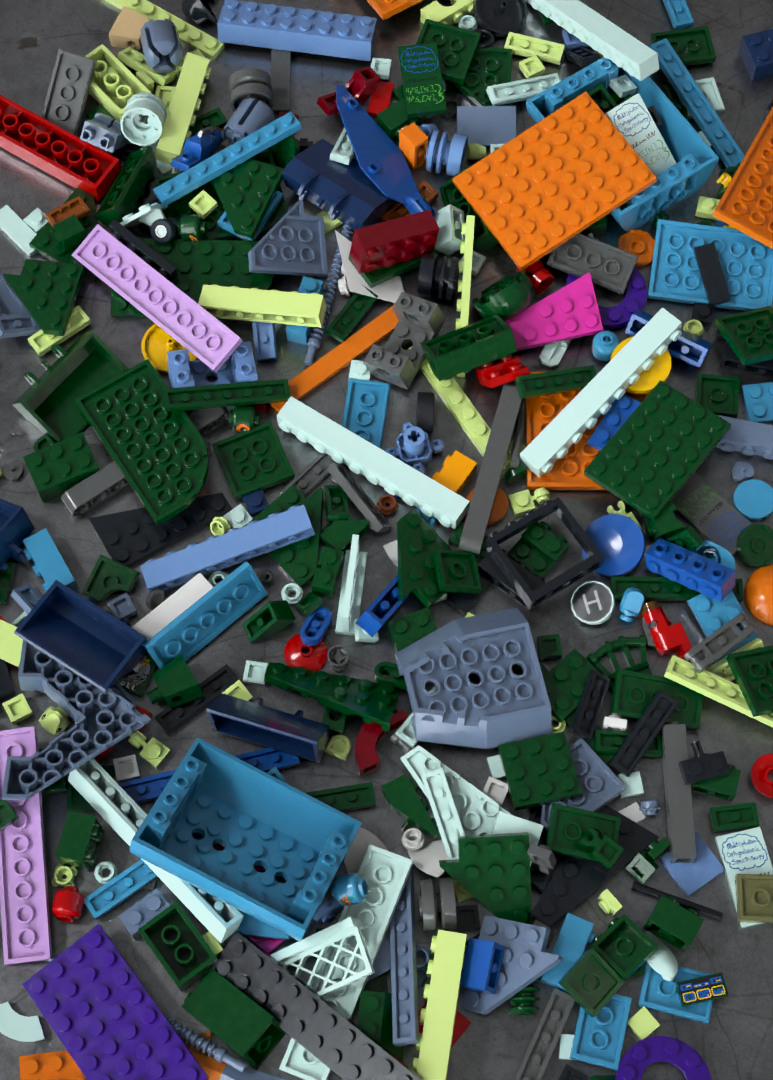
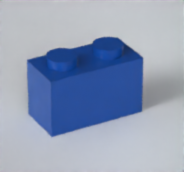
(482, 965)

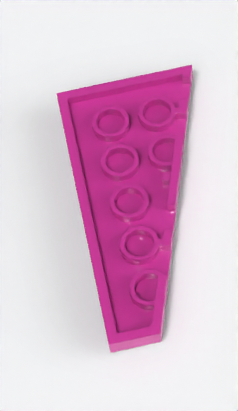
(558, 317)

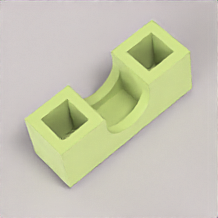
(447, 15)

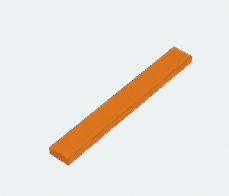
(341, 356)

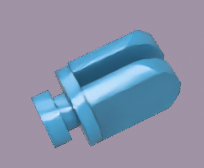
(631, 604)

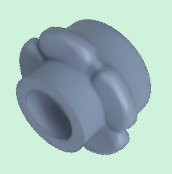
(650, 806)

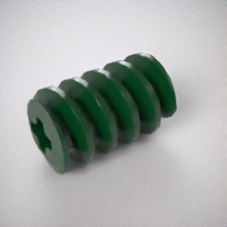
(524, 1001)

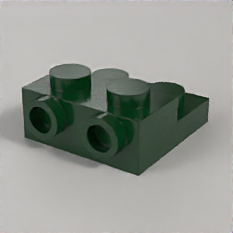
(539, 549)
(624, 946)

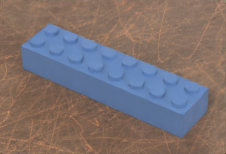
(297, 29)

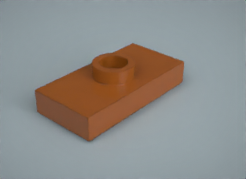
(75, 206)

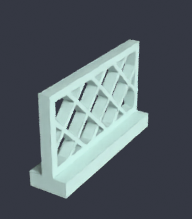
(351, 588)
(320, 943)

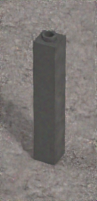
(677, 795)

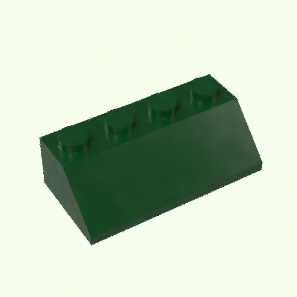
(128, 186)
(483, 237)
(469, 347)
(376, 1019)

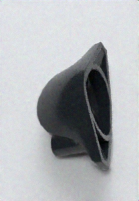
(198, 11)

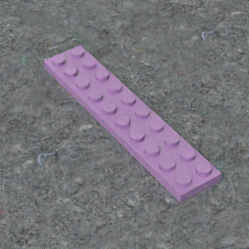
(157, 298)
(23, 866)

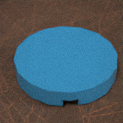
(754, 499)

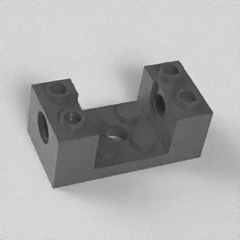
(417, 323)

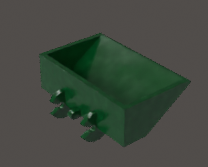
(52, 396)

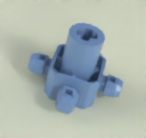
(414, 447)

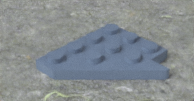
(292, 246)
(596, 782)
(521, 963)

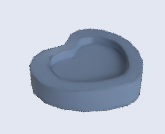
(742, 471)

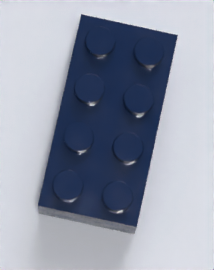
(757, 54)

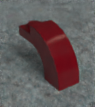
(359, 86)
(367, 741)

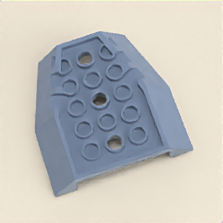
(483, 714)

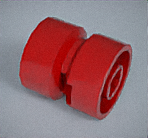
(540, 277)

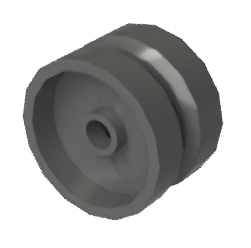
(250, 83)
(437, 904)

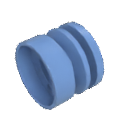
(446, 152)

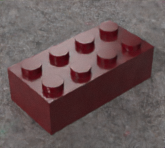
(393, 241)

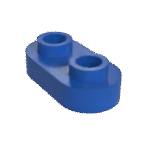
(314, 628)

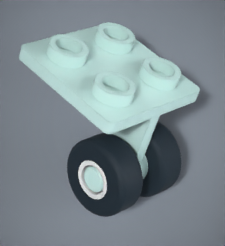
(162, 228)

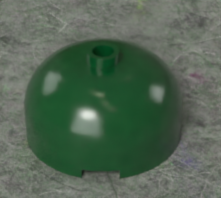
(510, 301)

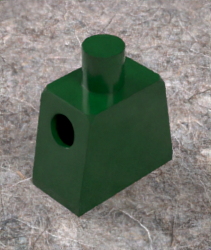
(175, 684)

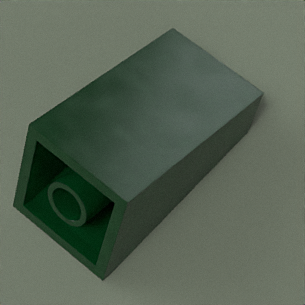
(234, 1018)

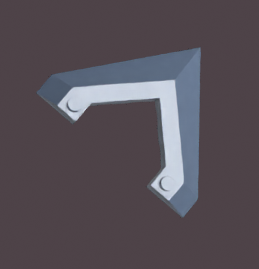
(99, 723)

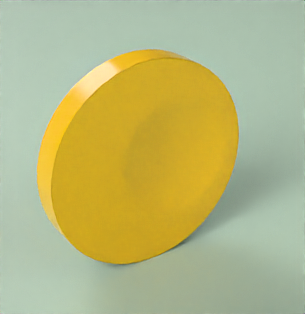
(156, 345)
(648, 379)

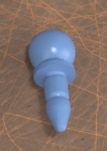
(428, 129)

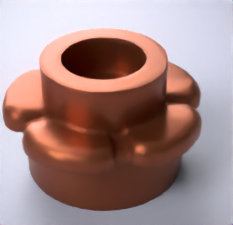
(387, 499)

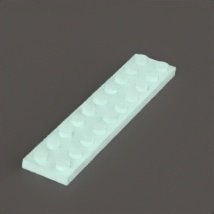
(385, 878)

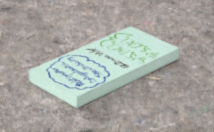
(642, 134)
(743, 854)

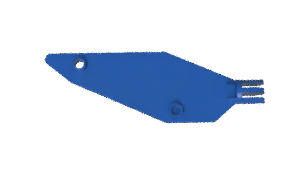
(379, 155)

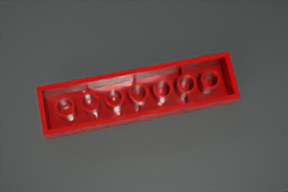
(56, 150)

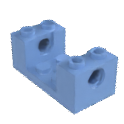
(237, 369)

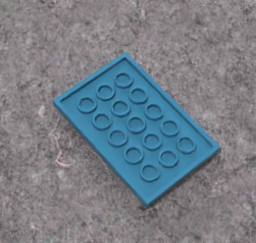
(743, 260)

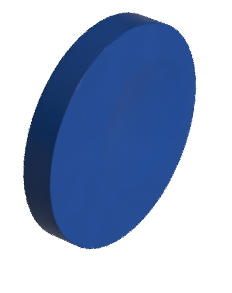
(619, 542)

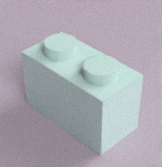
(450, 223)

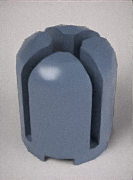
(161, 45)
(246, 119)

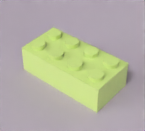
(113, 82)

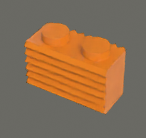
(413, 145)

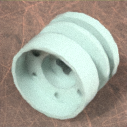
(143, 119)

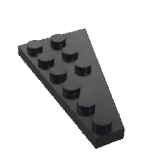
(135, 536)
(580, 877)

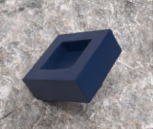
(255, 502)

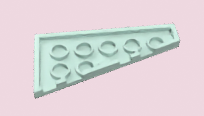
(474, 808)

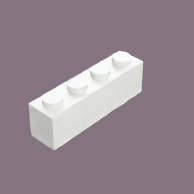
(173, 606)

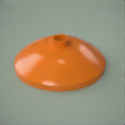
(759, 594)

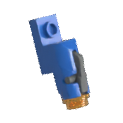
(198, 148)

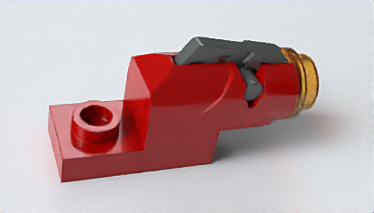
(660, 634)

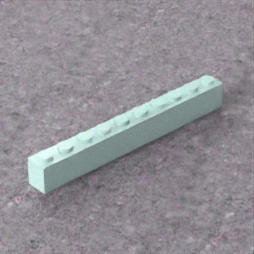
(601, 35)
(601, 393)
(373, 463)
(125, 818)

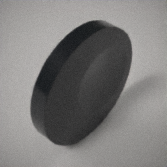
(500, 15)

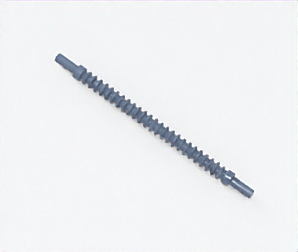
(329, 292)
(220, 1054)

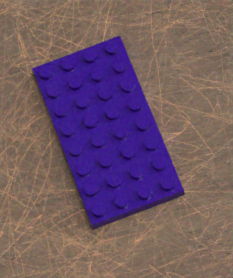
(109, 1015)

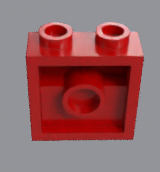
(501, 371)

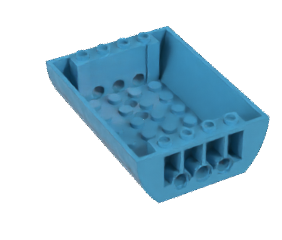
(691, 153)
(257, 824)

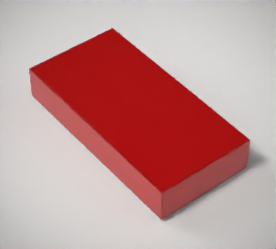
(380, 98)

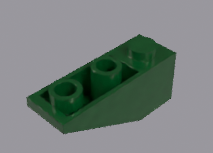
(406, 803)

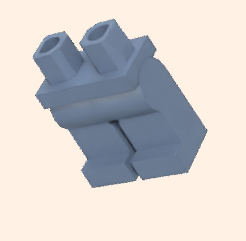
(102, 133)

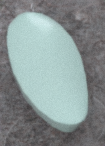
(663, 959)

